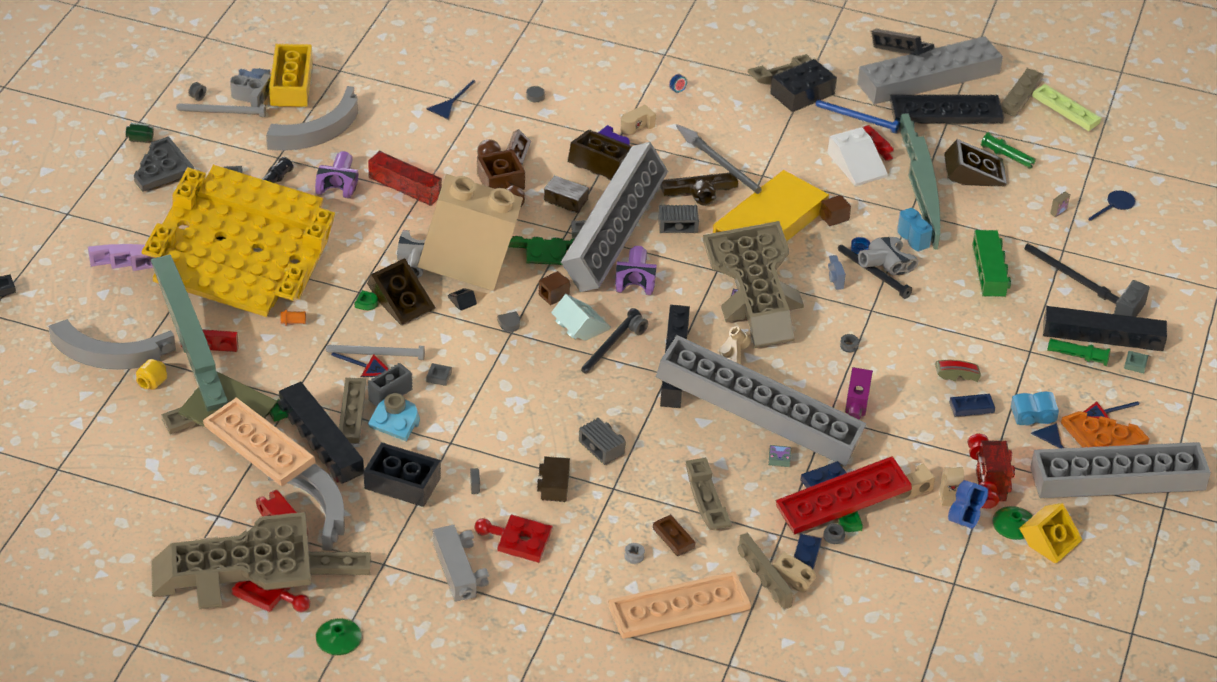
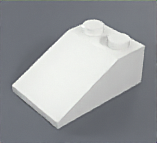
(856, 156)

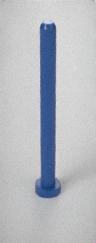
(894, 126)

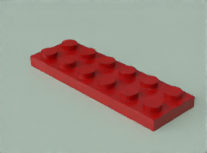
(843, 495)

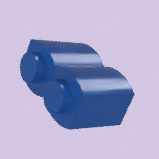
(969, 500)

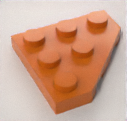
(1102, 431)

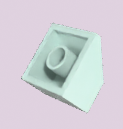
(579, 318)

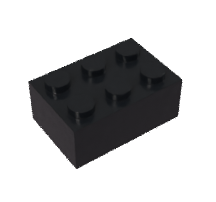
(803, 85)
(402, 474)

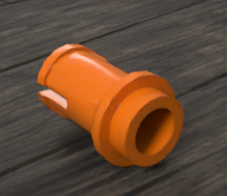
(293, 317)

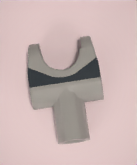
(410, 250)
(884, 252)

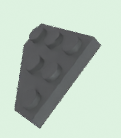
(161, 165)

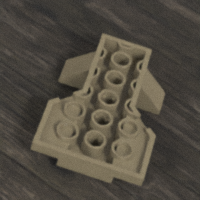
(752, 260)
(268, 554)

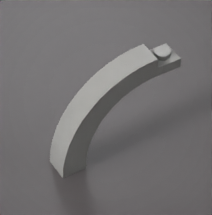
(316, 131)
(108, 354)
(326, 492)

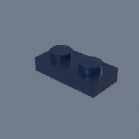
(822, 474)
(808, 549)

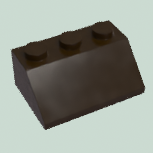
(597, 153)

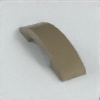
(764, 76)
(705, 494)

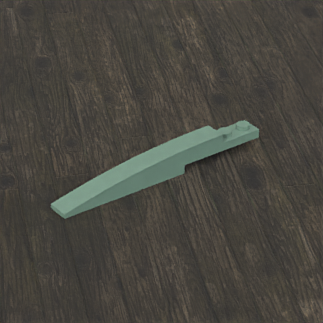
(922, 176)
(189, 332)

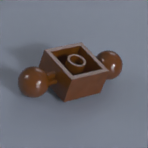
(500, 168)

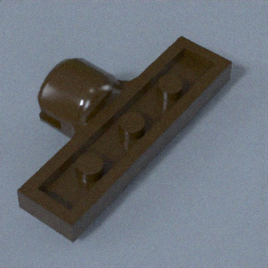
(700, 187)

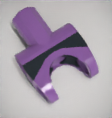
(338, 176)
(636, 271)

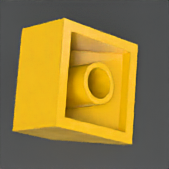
(1051, 532)

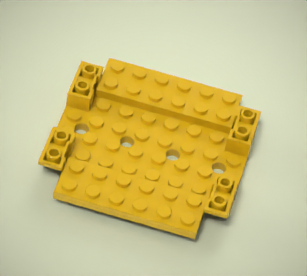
(249, 216)

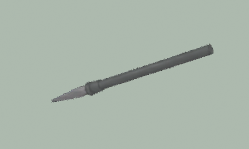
(693, 138)

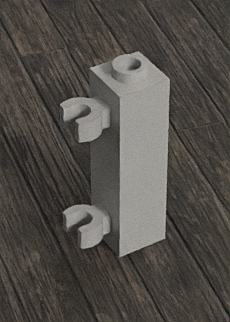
(455, 562)

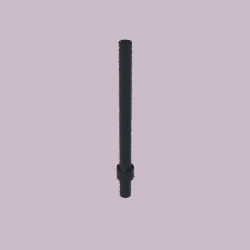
(1103, 292)

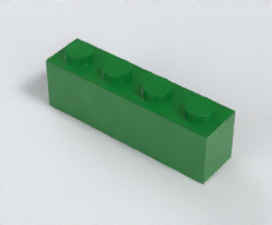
(991, 263)

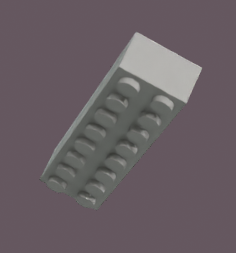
(930, 70)
(1119, 470)

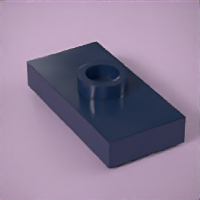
(972, 405)

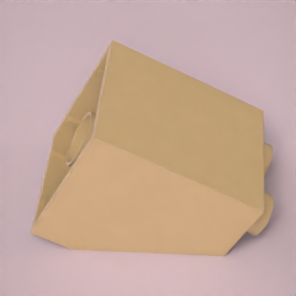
(470, 231)

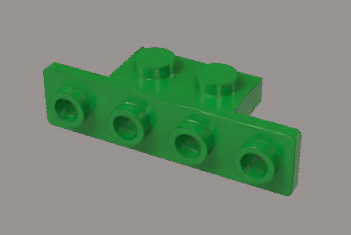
(542, 250)

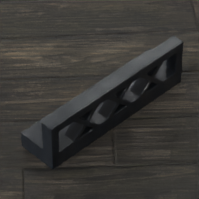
(900, 42)

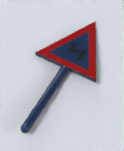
(371, 369)
(1096, 410)

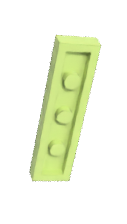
(1066, 107)

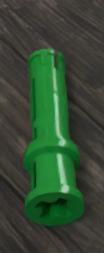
(1000, 147)
(1088, 352)

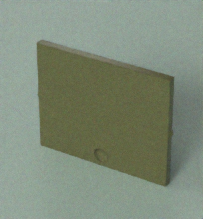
(196, 411)

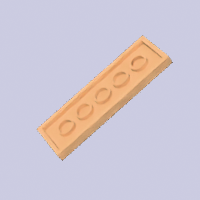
(259, 441)
(678, 604)

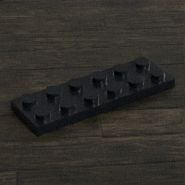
(948, 108)

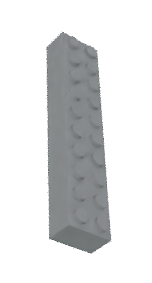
(614, 217)
(760, 400)

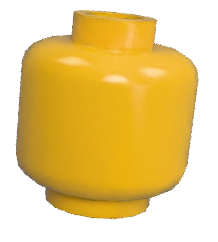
(151, 374)

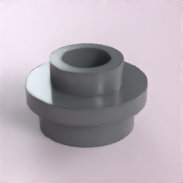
(834, 534)

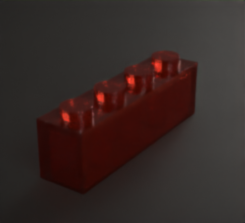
(404, 178)

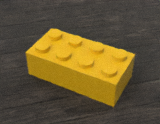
(291, 75)

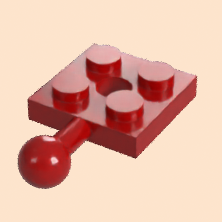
(515, 528)
(268, 599)

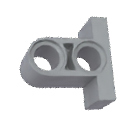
(250, 89)

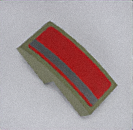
(953, 368)

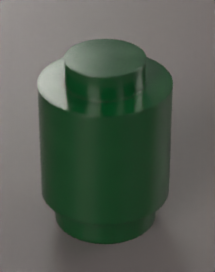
(140, 132)

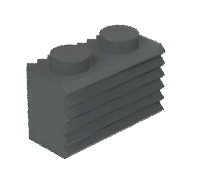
(678, 219)
(1132, 299)
(395, 380)
(602, 440)

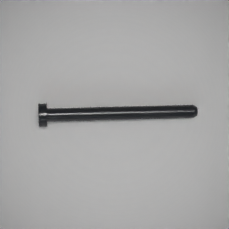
(904, 290)
(610, 341)

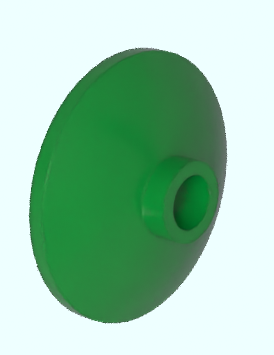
(1009, 520)
(338, 636)

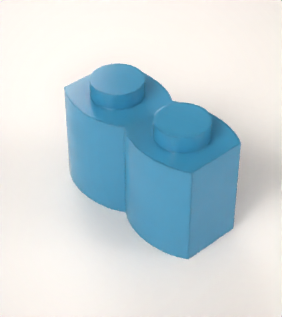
(914, 229)
(1034, 408)

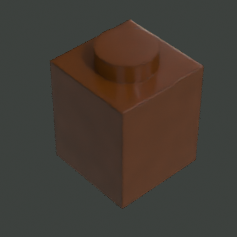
(835, 210)
(554, 287)

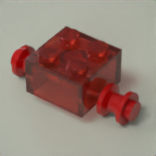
(992, 467)

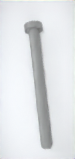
(223, 109)
(391, 351)

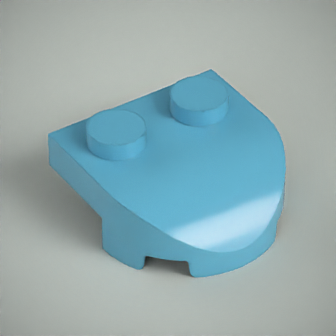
(396, 425)

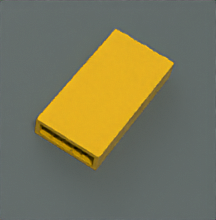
(782, 200)

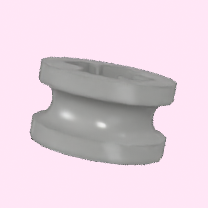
(632, 558)

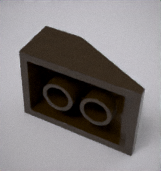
(973, 166)
(400, 292)

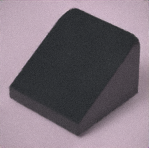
(463, 298)

